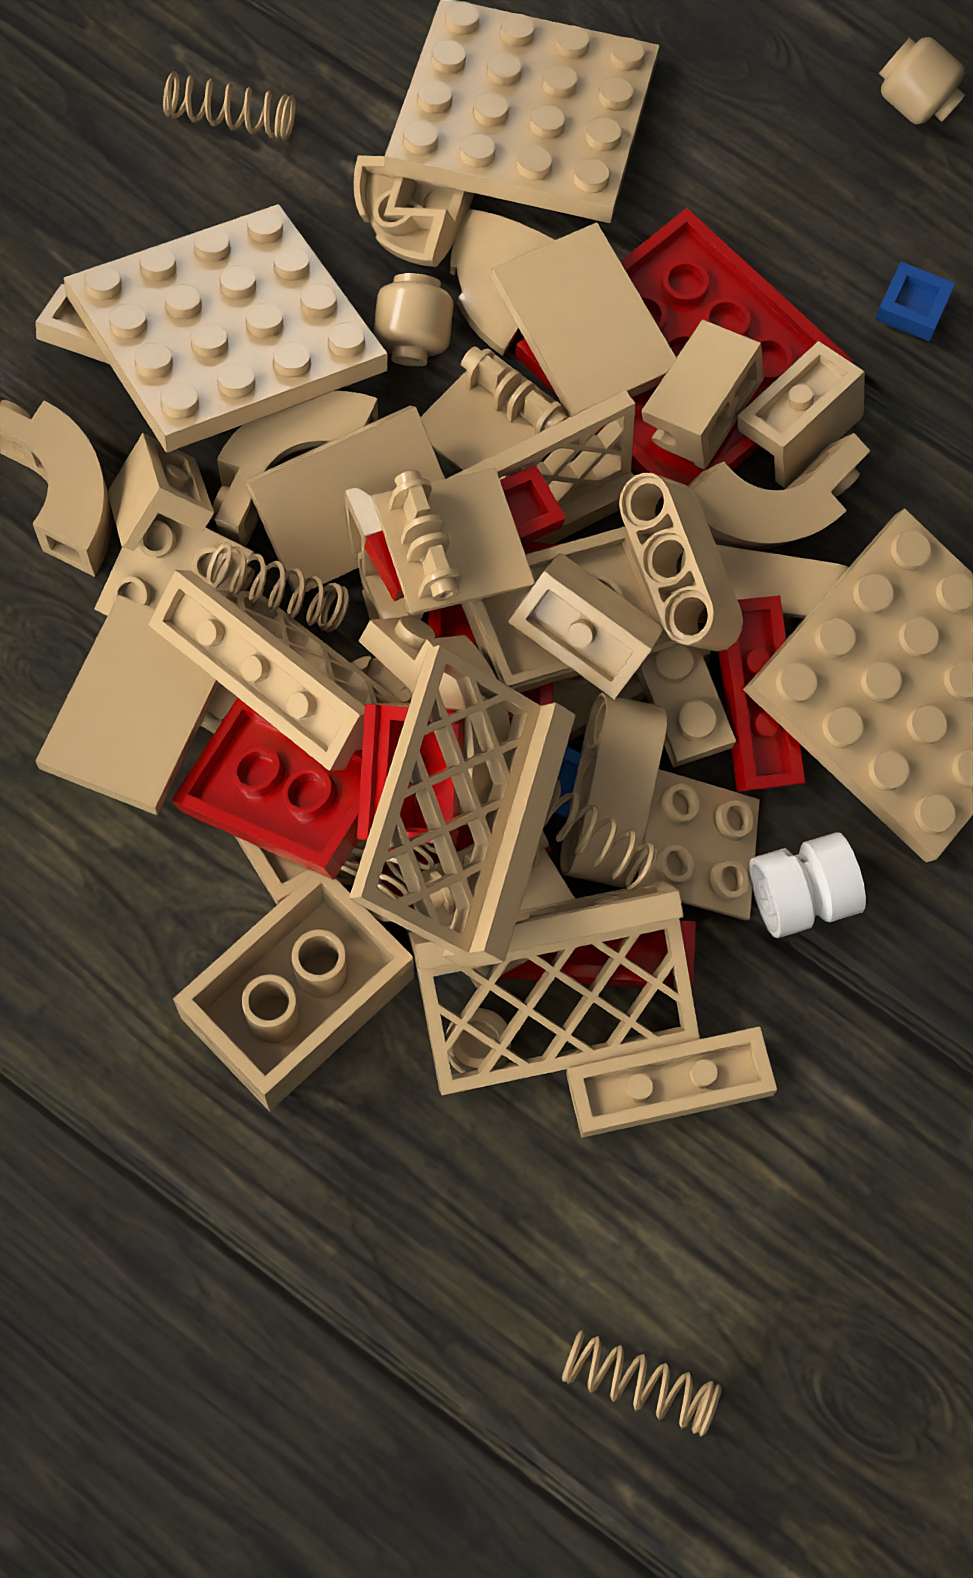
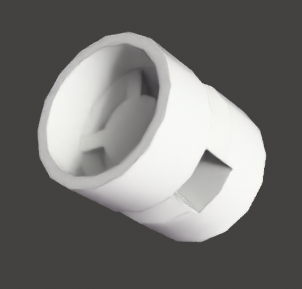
(815, 882)

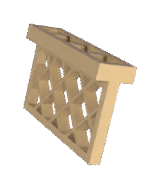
(592, 482)
(271, 666)
(503, 829)
(562, 929)

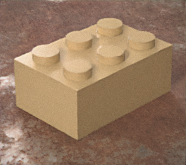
(295, 988)

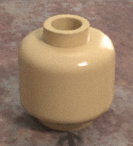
(923, 80)
(413, 318)

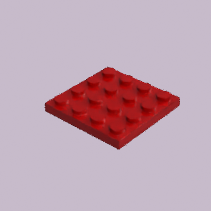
(694, 277)

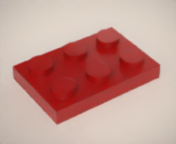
(274, 793)

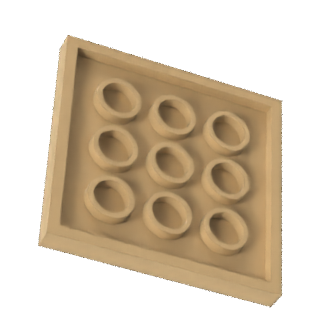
(523, 110)
(224, 327)
(886, 684)

